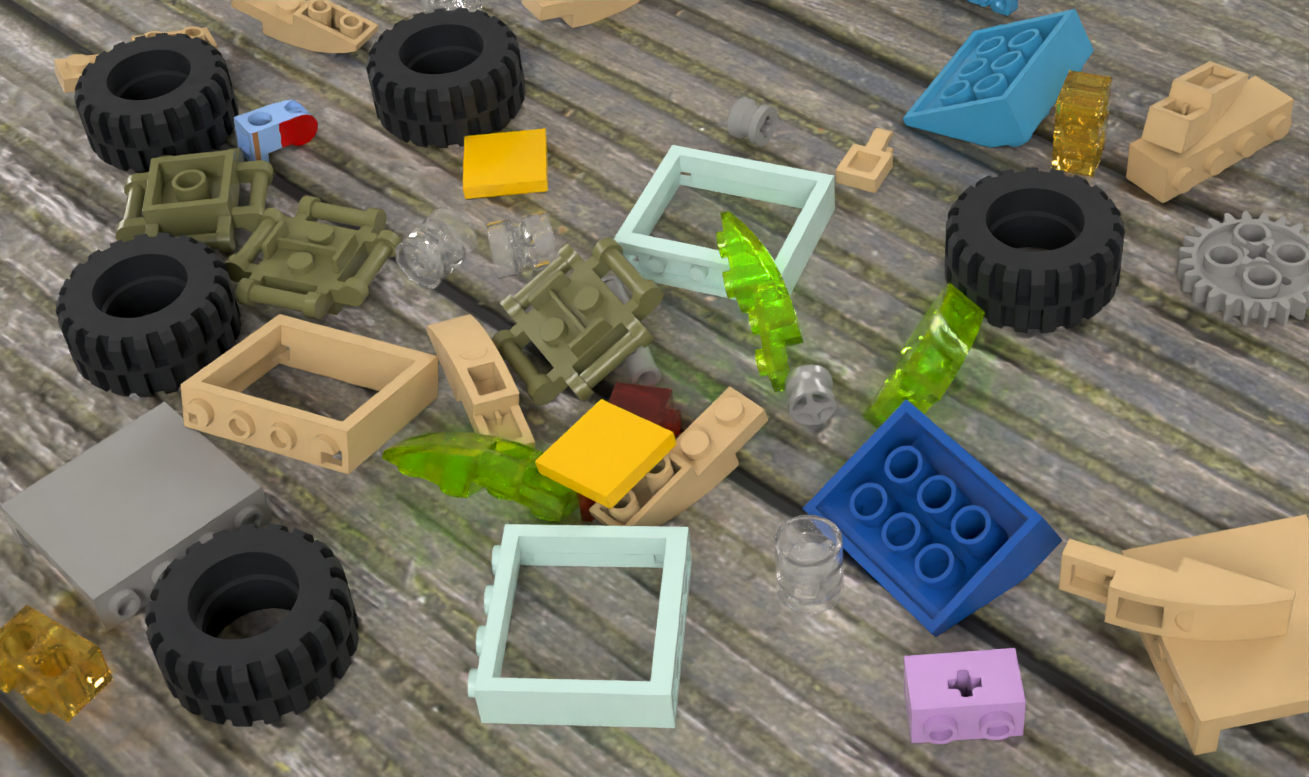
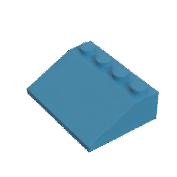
(1003, 81)

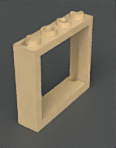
(401, 375)

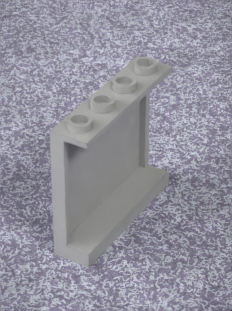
(132, 509)

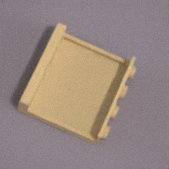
(1239, 680)

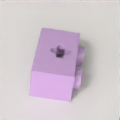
(964, 696)

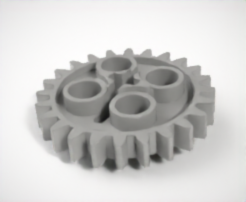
(1247, 268)

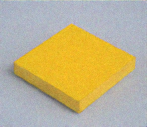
(505, 163)
(606, 453)

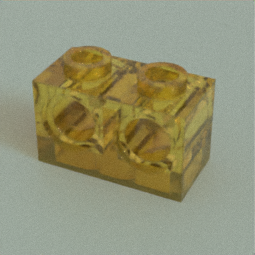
(1081, 123)
(50, 664)

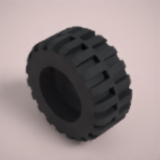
(446, 77)
(156, 100)
(1040, 212)
(141, 354)
(268, 671)

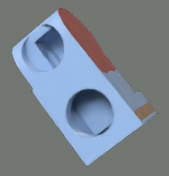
(273, 129)

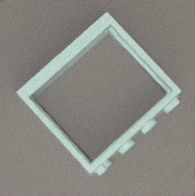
(702, 267)
(575, 700)

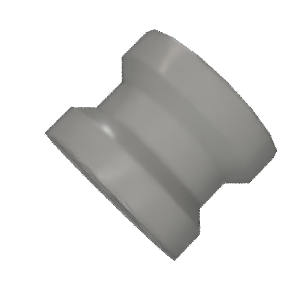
(752, 121)
(810, 395)

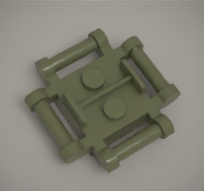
(196, 197)
(312, 263)
(577, 321)

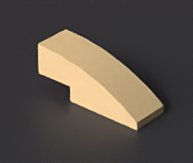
(1193, 106)

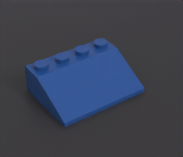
(932, 521)

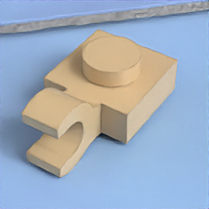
(867, 165)

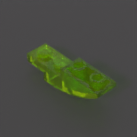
(762, 295)
(929, 356)
(470, 461)

